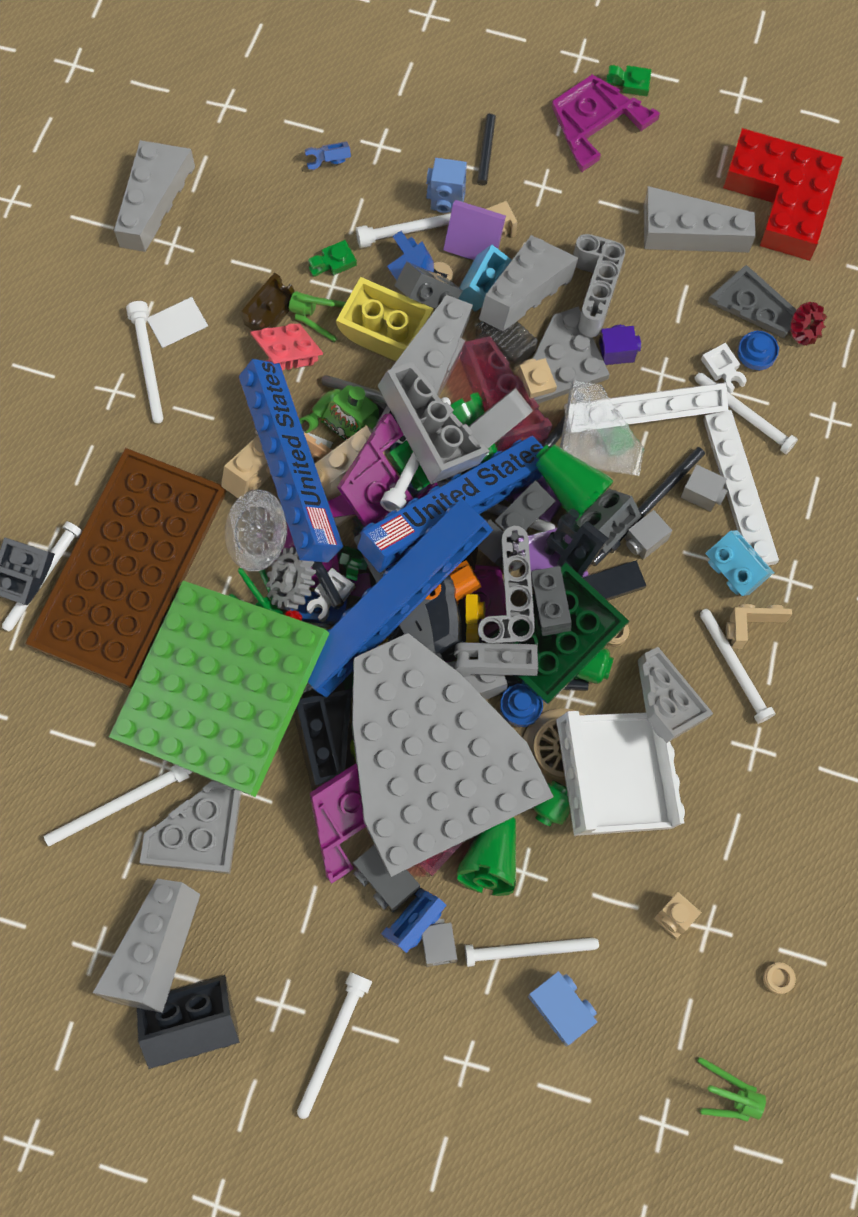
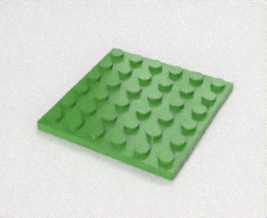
(219, 687)

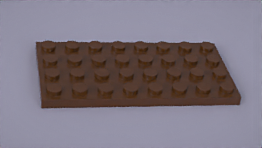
(127, 568)

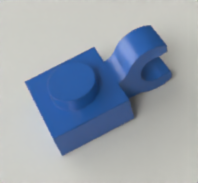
(334, 153)

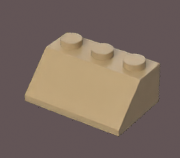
(337, 462)

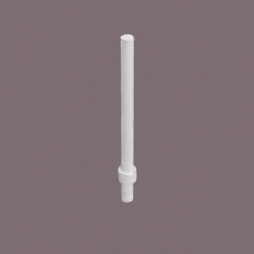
(177, 773)

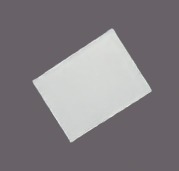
(177, 322)

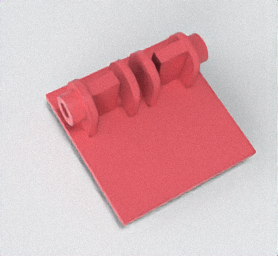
(288, 346)

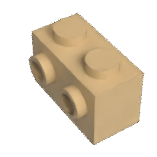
(246, 470)

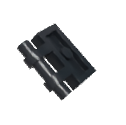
(583, 548)

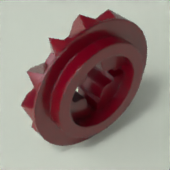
(801, 320)

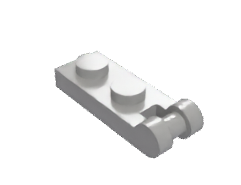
(496, 659)

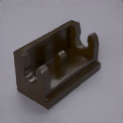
(268, 305)

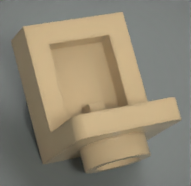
(536, 377)

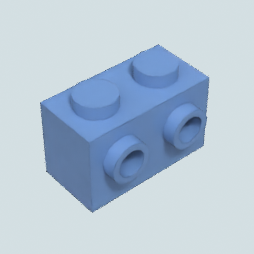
(446, 184)
(563, 1008)

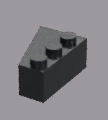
(324, 734)

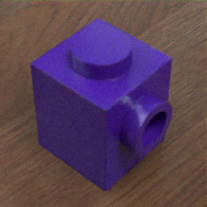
(619, 344)

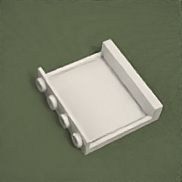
(618, 774)

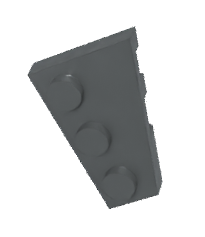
(755, 302)

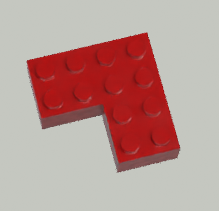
(794, 180)

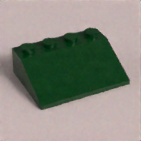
(568, 653)

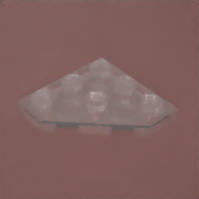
(599, 432)

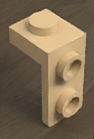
(737, 627)

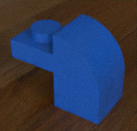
(413, 253)

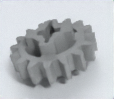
(290, 580)

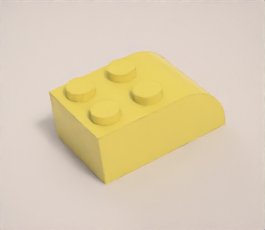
(381, 319)

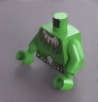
(343, 412)

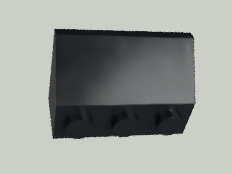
(191, 1023)

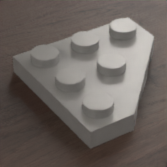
(569, 354)
(668, 697)
(196, 833)

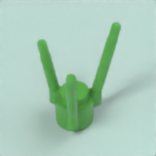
(305, 305)
(747, 1101)

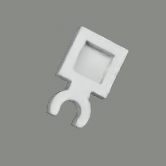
(723, 364)
(343, 587)

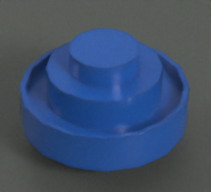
(758, 350)
(520, 706)

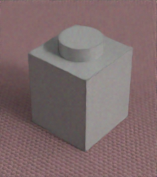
(704, 488)
(647, 535)
(439, 944)

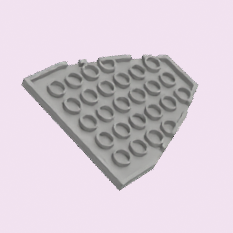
(432, 755)

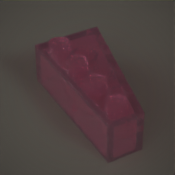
(493, 379)

